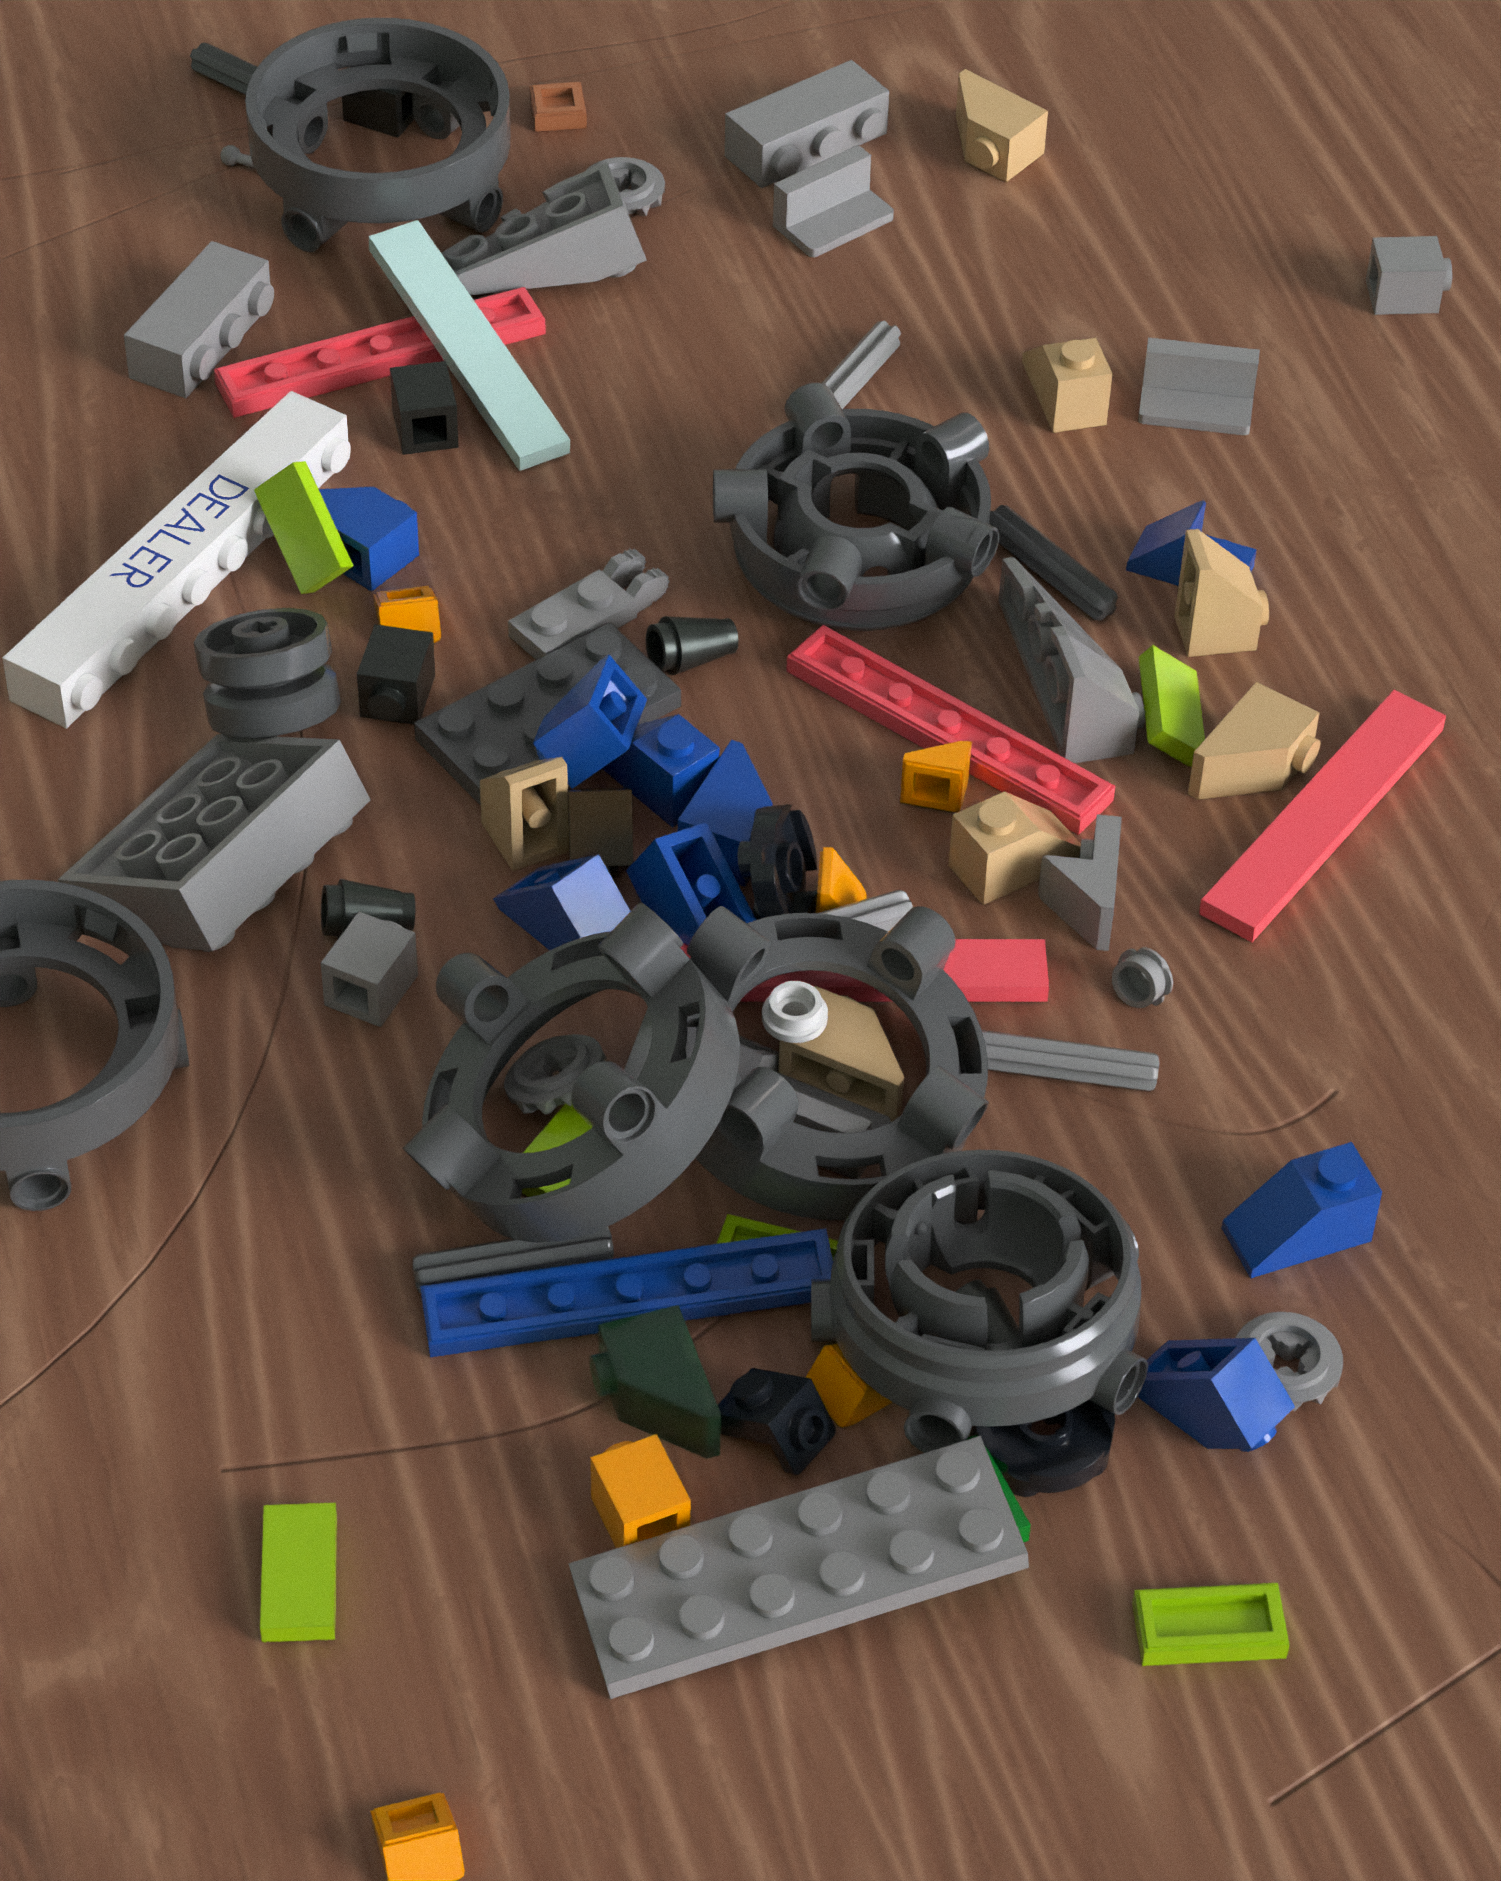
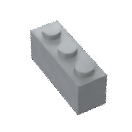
(806, 123)
(198, 319)

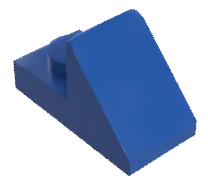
(1162, 545)

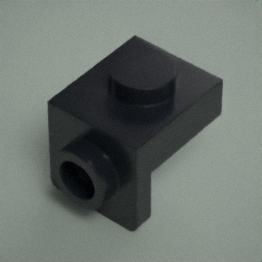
(778, 1412)

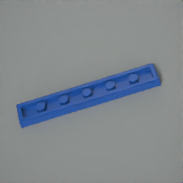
(581, 1296)

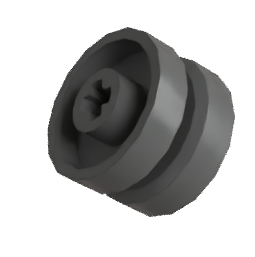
(267, 672)

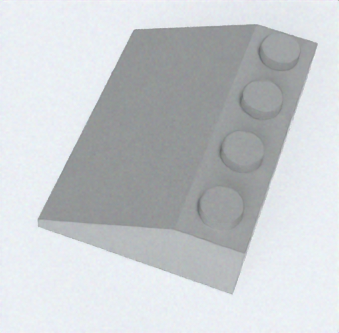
(224, 835)

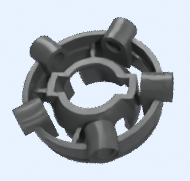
(900, 476)
(937, 1355)

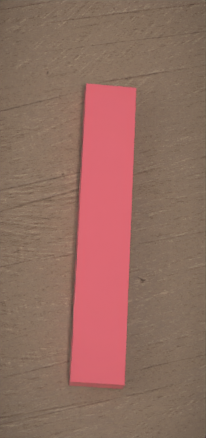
(360, 356)
(937, 718)
(1321, 816)
(980, 968)

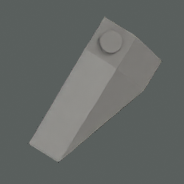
(567, 240)
(1072, 676)

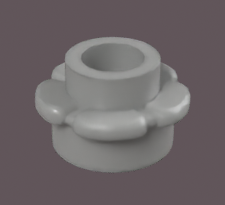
(1142, 978)

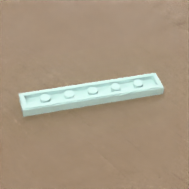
(469, 345)

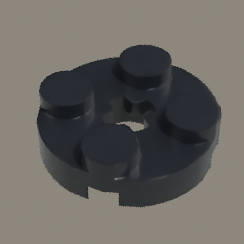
(778, 862)
(1055, 1461)

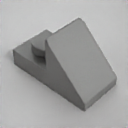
(1085, 886)

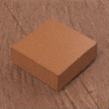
(558, 106)

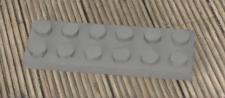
(797, 1566)

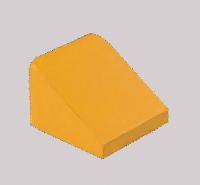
(409, 609)
(936, 776)
(836, 882)
(842, 1390)
(418, 1840)

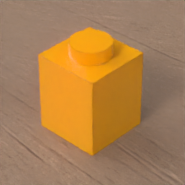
(638, 1491)

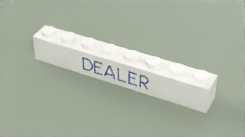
(168, 564)

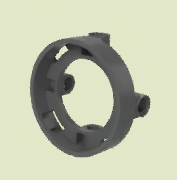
(450, 88)
(42, 930)
(639, 1129)
(756, 1141)

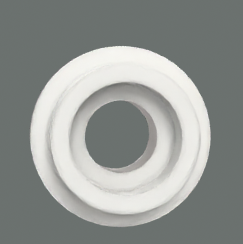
(795, 1012)

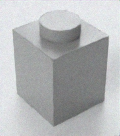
(1407, 275)
(369, 968)

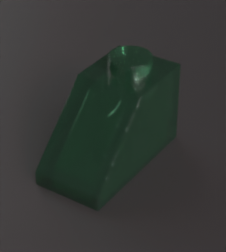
(658, 1380)

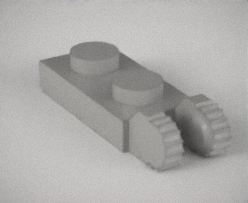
(589, 605)

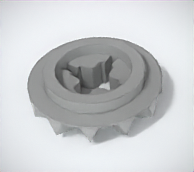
(645, 181)
(531, 1077)
(1301, 1338)

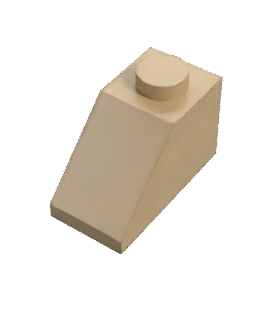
(998, 127)
(1071, 383)
(1217, 600)
(1255, 746)
(527, 811)
(1002, 844)
(848, 1058)

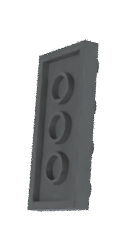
(499, 722)

